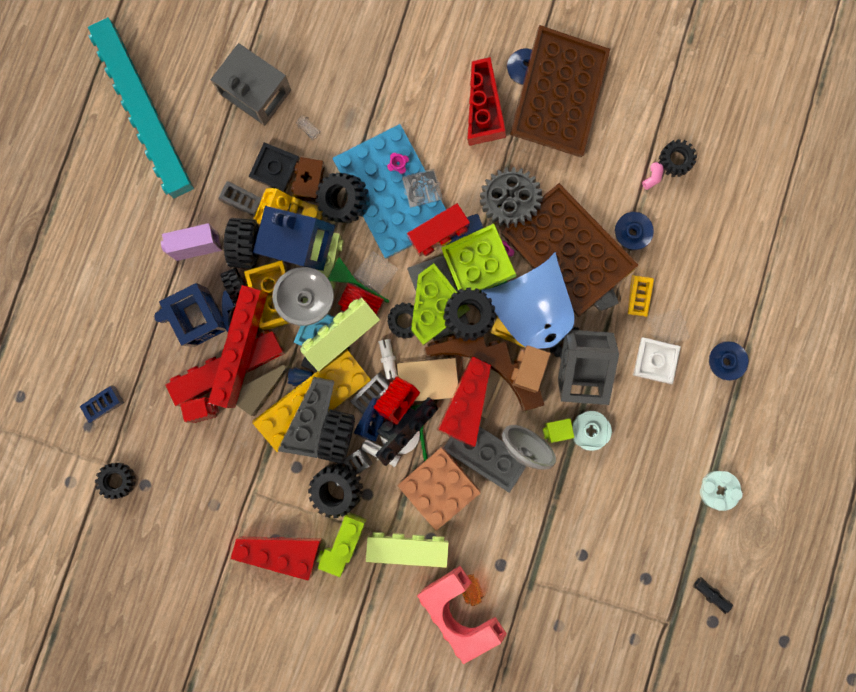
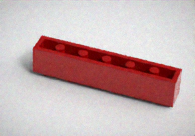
(238, 347)
(201, 379)

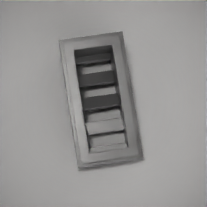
(236, 189)
(382, 380)
(364, 459)

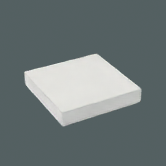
(656, 360)

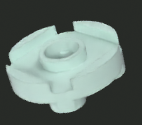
(598, 439)
(731, 494)

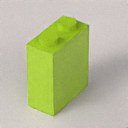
(348, 537)

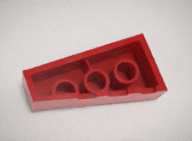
(484, 110)
(466, 405)
(280, 554)

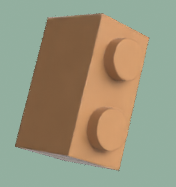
(530, 369)

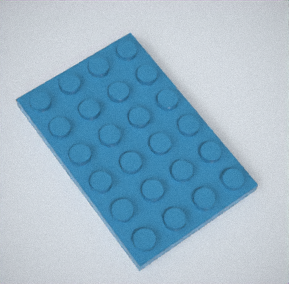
(388, 207)

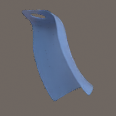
(532, 302)

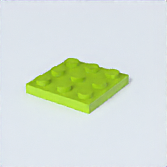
(479, 260)

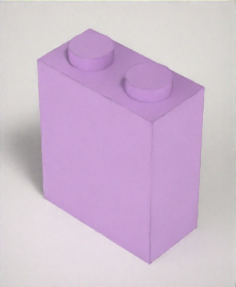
(191, 242)

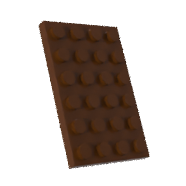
(560, 91)
(585, 252)

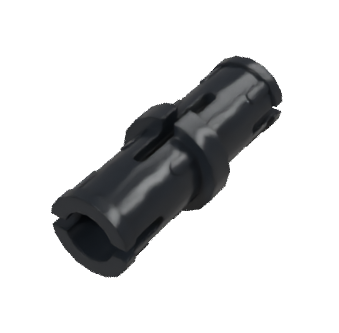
(713, 595)

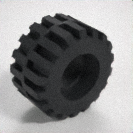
(328, 198)
(240, 243)
(474, 298)
(335, 436)
(325, 501)

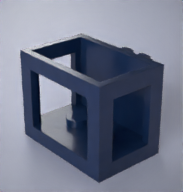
(292, 237)
(180, 322)

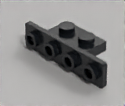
(400, 434)

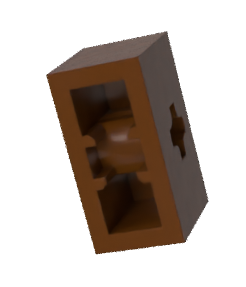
(304, 169)

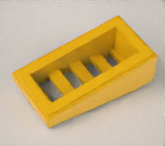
(647, 296)

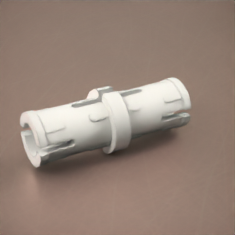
(388, 359)

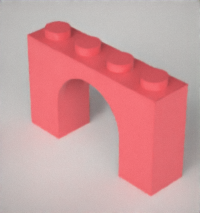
(465, 641)

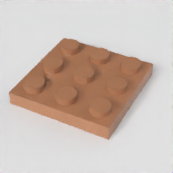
(439, 488)

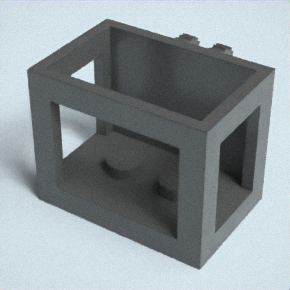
(251, 83)
(588, 360)

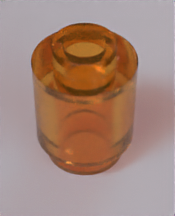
(474, 592)

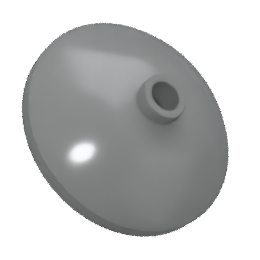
(301, 284)
(528, 448)

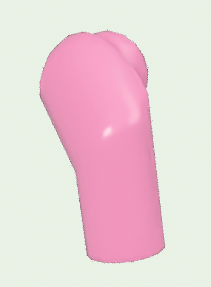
(656, 177)

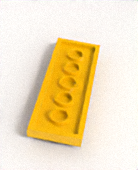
(347, 378)

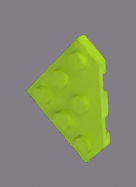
(430, 301)

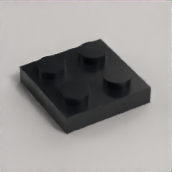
(274, 167)

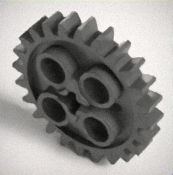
(522, 208)

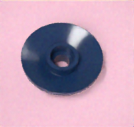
(515, 65)
(640, 224)
(737, 361)

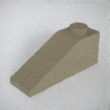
(255, 393)

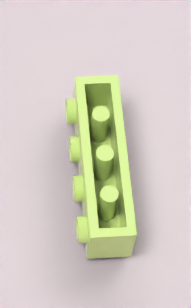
(335, 246)
(339, 334)
(407, 550)

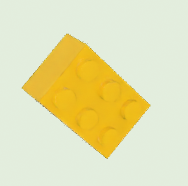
(264, 279)

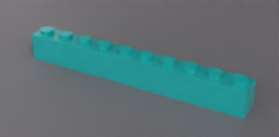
(141, 109)

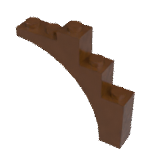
(496, 355)

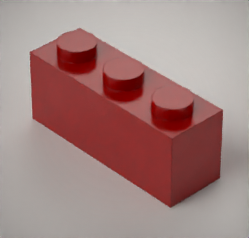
(438, 230)

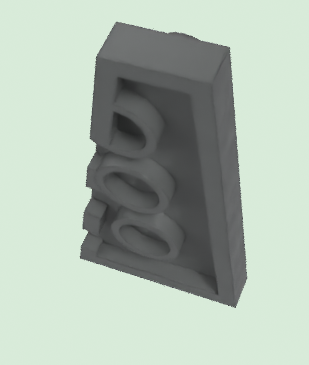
(305, 428)

